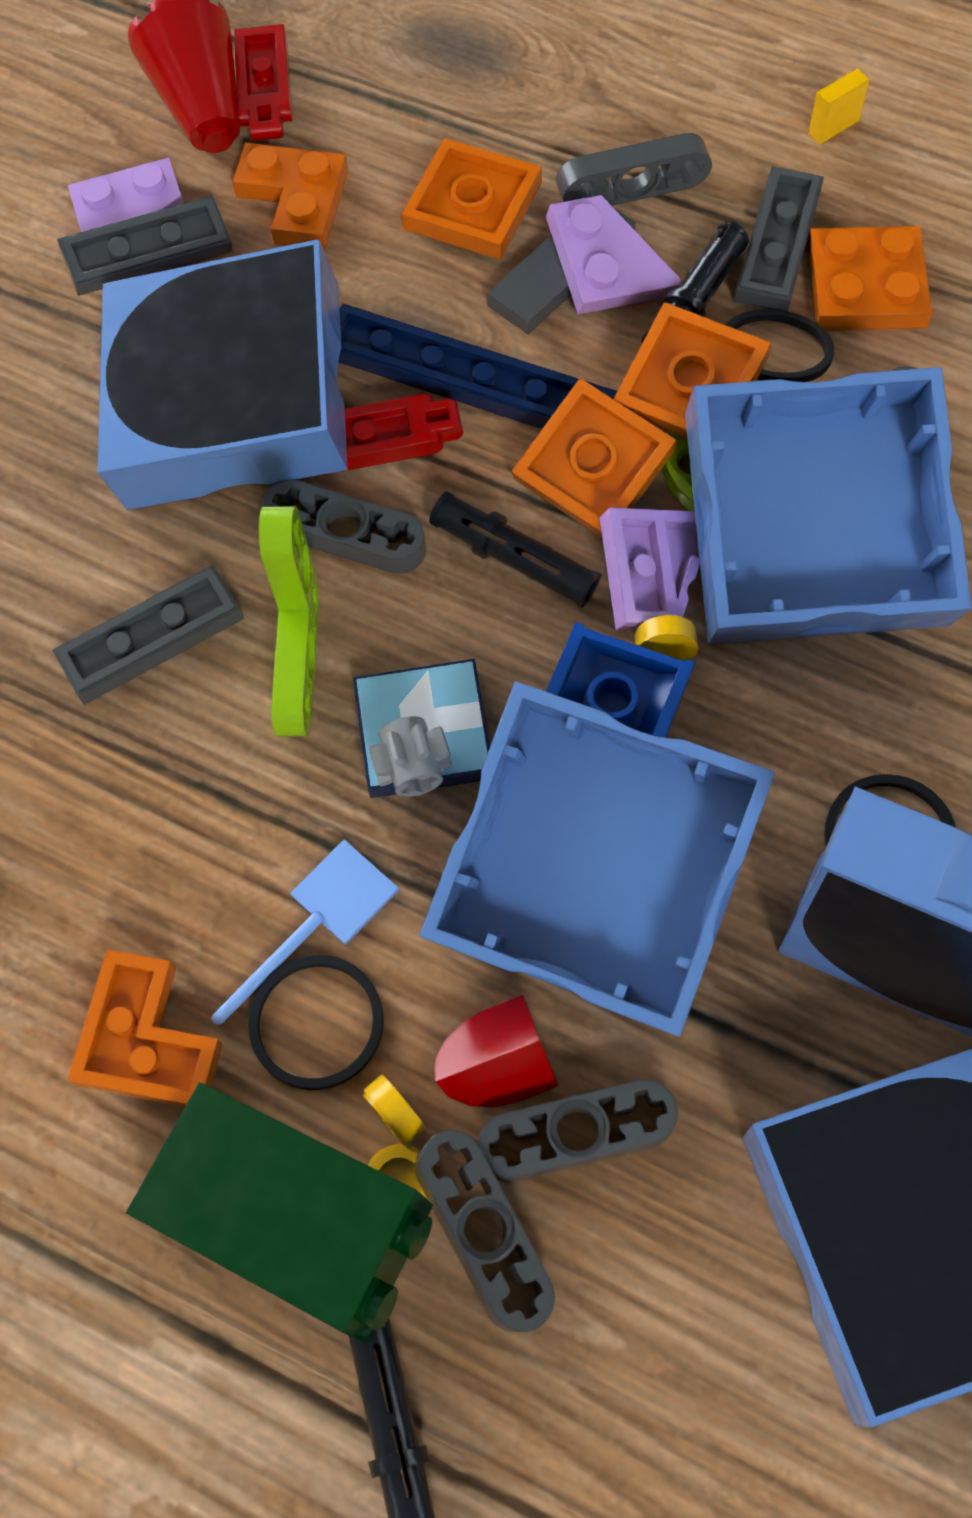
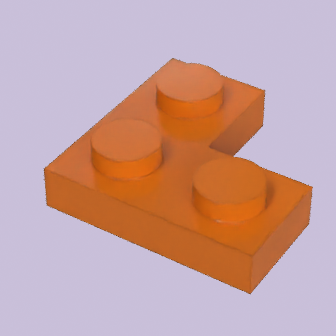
(303, 183)
(123, 1041)

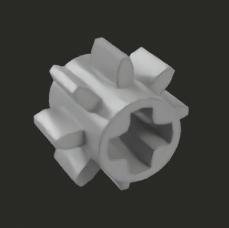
(410, 756)

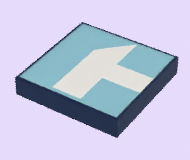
(443, 697)

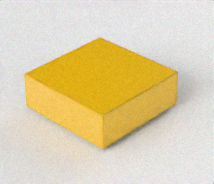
(838, 106)

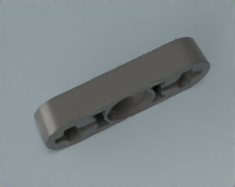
(682, 163)
(329, 505)
(631, 1133)
(526, 1271)

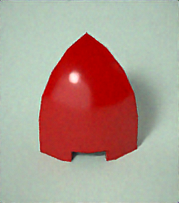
(494, 1058)

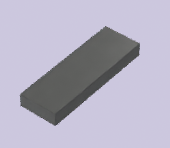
(778, 239)
(145, 244)
(533, 287)
(148, 634)

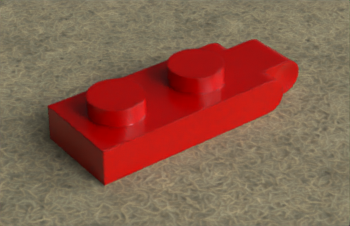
(263, 80)
(399, 430)

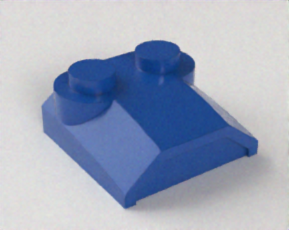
(622, 680)

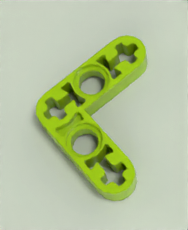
(296, 593)

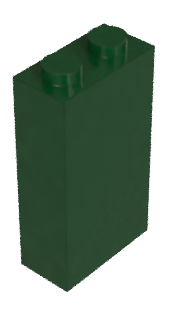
(284, 1212)

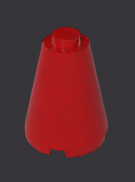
(191, 66)

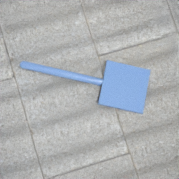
(340, 895)

